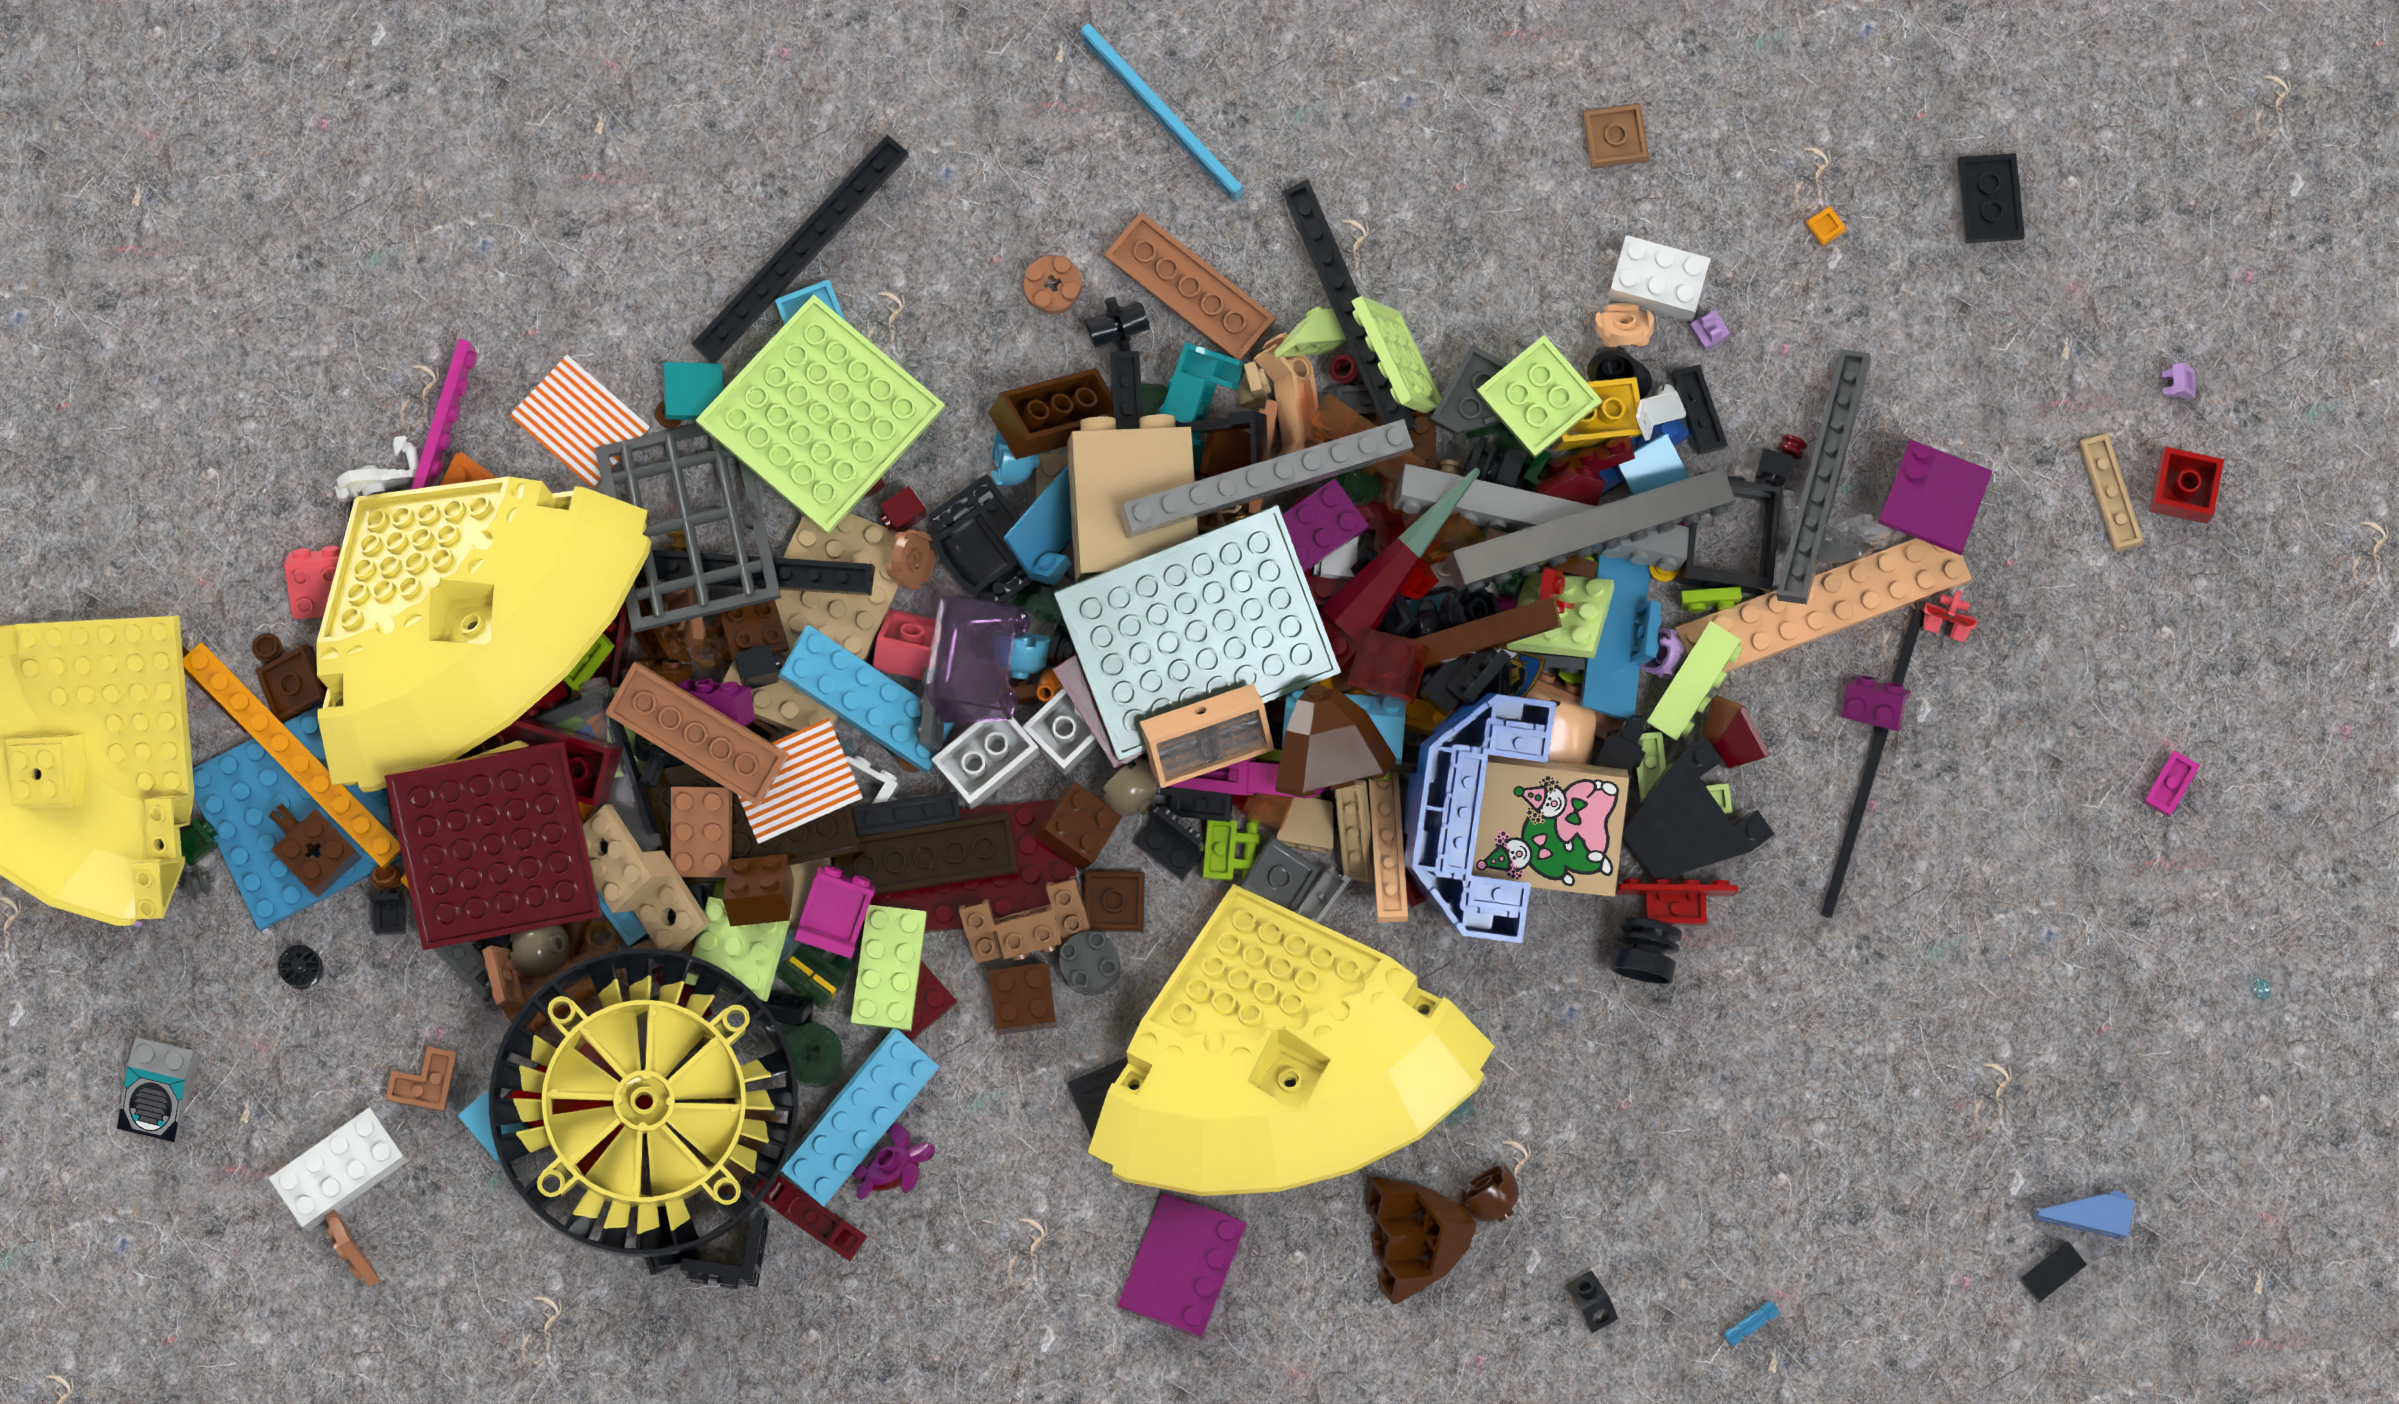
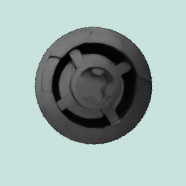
(1465, 607)

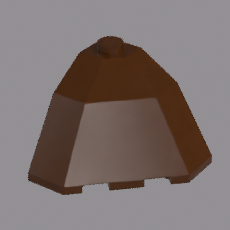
(1330, 745)
(1415, 1235)

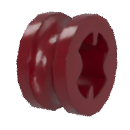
(1792, 446)

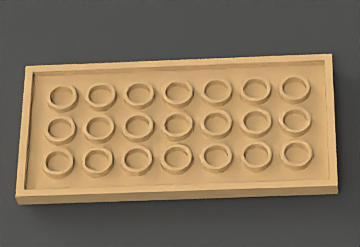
(844, 618)

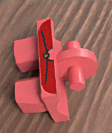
(1962, 623)

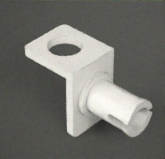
(1659, 409)

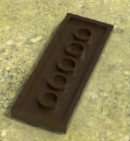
(934, 855)

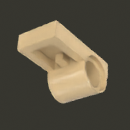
(1253, 386)

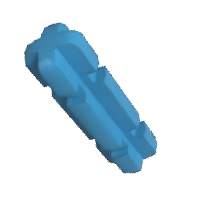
(1751, 1323)

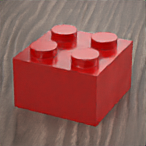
(2186, 485)

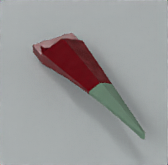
(1374, 588)

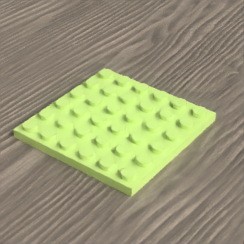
(820, 414)

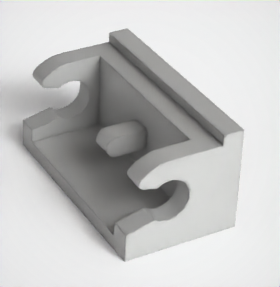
(1323, 895)

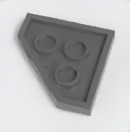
(1461, 407)

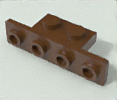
(661, 641)

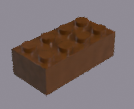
(1047, 412)

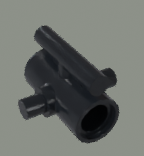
(1117, 324)

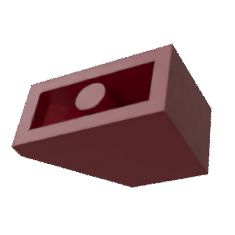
(1574, 484)

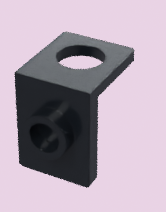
(1591, 1298)

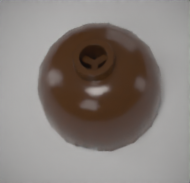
(1492, 1195)

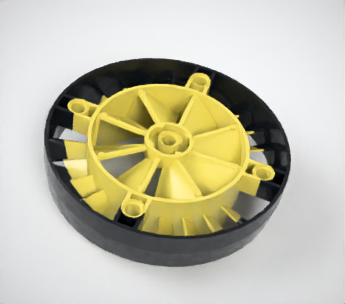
(670, 1037)

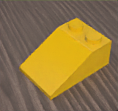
(1609, 420)

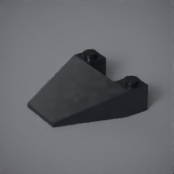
(1682, 823)

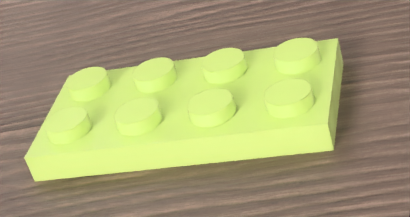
(889, 967)

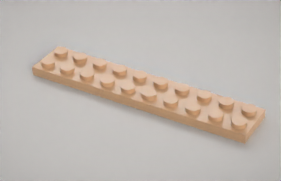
(1836, 600)

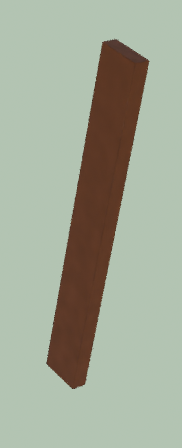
(1480, 635)

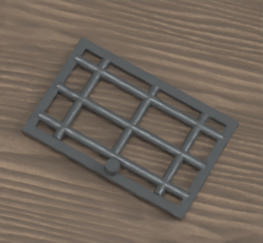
(753, 520)

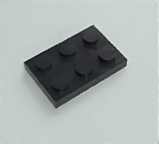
(1990, 198)

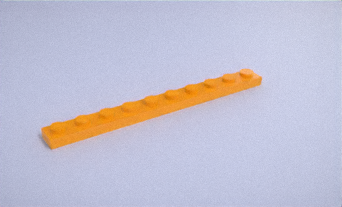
(291, 755)

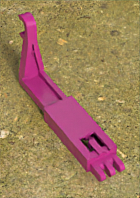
(1240, 779)

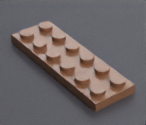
(1190, 287)
(696, 733)

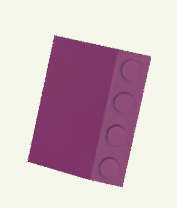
(1182, 1265)

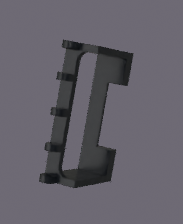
(1240, 420)

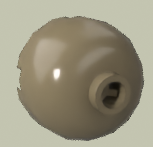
(1131, 790)
(540, 950)

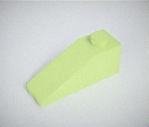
(1314, 335)

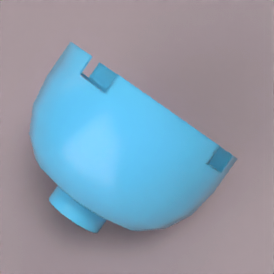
(1009, 470)
(1029, 654)

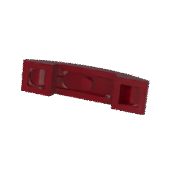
(813, 1218)

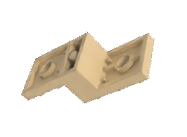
(641, 882)

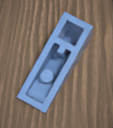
(2100, 1214)

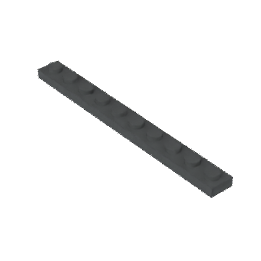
(1823, 477)

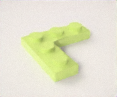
(1654, 764)

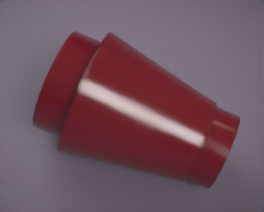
(1339, 365)

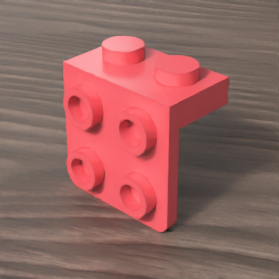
(310, 580)

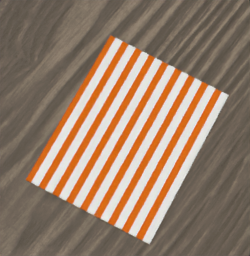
(574, 415)
(808, 784)

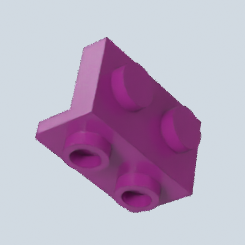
(1875, 702)

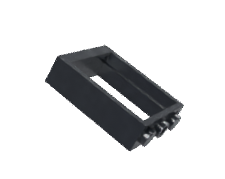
(1721, 579)

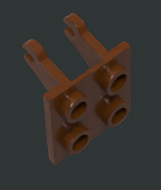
(749, 629)

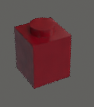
(902, 511)

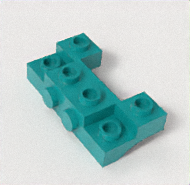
(1194, 385)

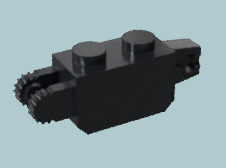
(1623, 747)

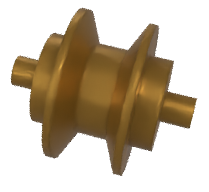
(678, 541)

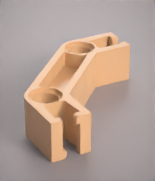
(1295, 395)

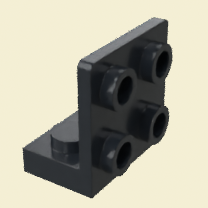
(1172, 844)

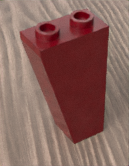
(619, 634)

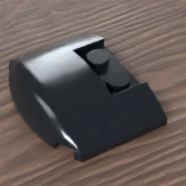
(972, 543)

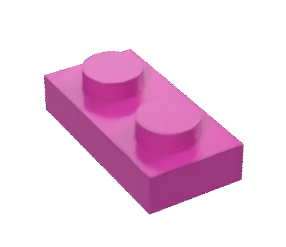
(2171, 783)

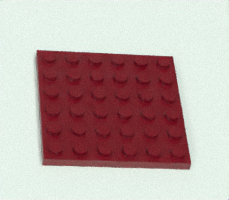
(493, 844)

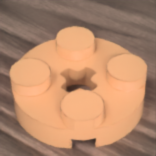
(1624, 325)

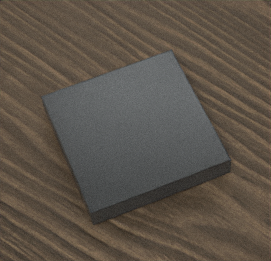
(1279, 875)

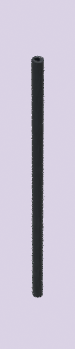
(1869, 774)

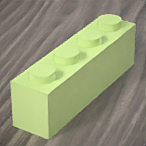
(1694, 681)

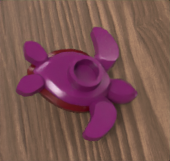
(893, 1165)

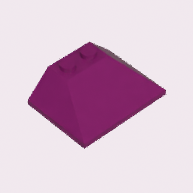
(1935, 497)

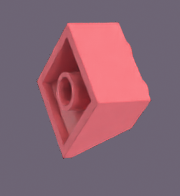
(904, 644)

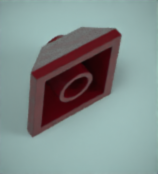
(1733, 733)

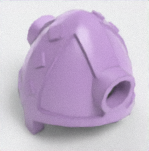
(1669, 656)

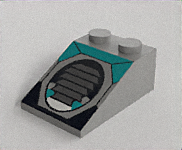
(157, 1089)

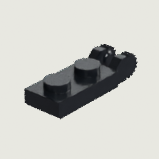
(1197, 803)

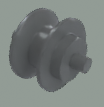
(197, 883)

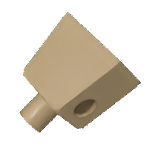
(1309, 825)

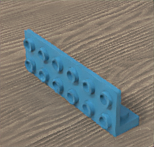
(1044, 533)

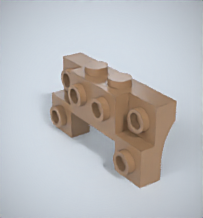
(1027, 930)

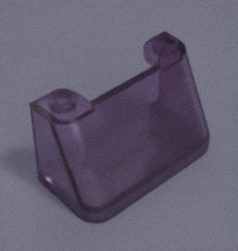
(973, 659)

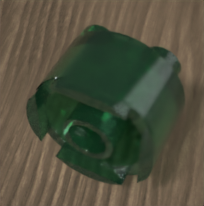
(831, 1053)

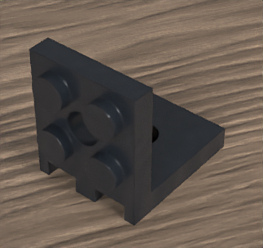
(732, 1276)

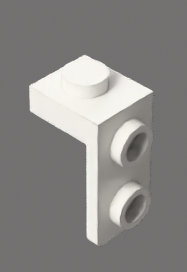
(885, 779)

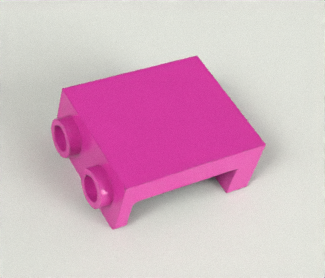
(834, 911)

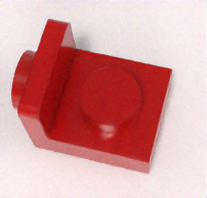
(1552, 586)

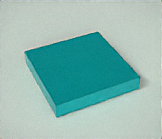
(690, 388)

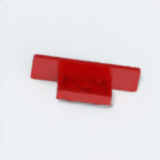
(1676, 902)

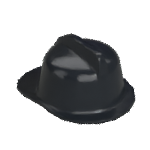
(1618, 364)

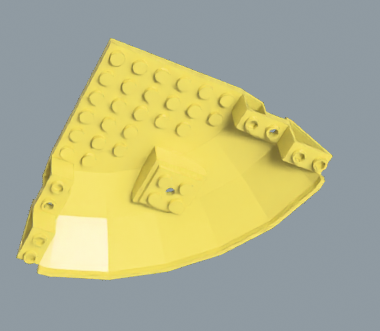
(426, 567)
(111, 735)
(1272, 1004)

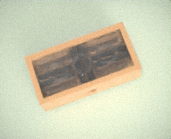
(1207, 735)

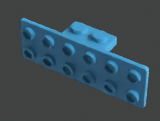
(1625, 641)

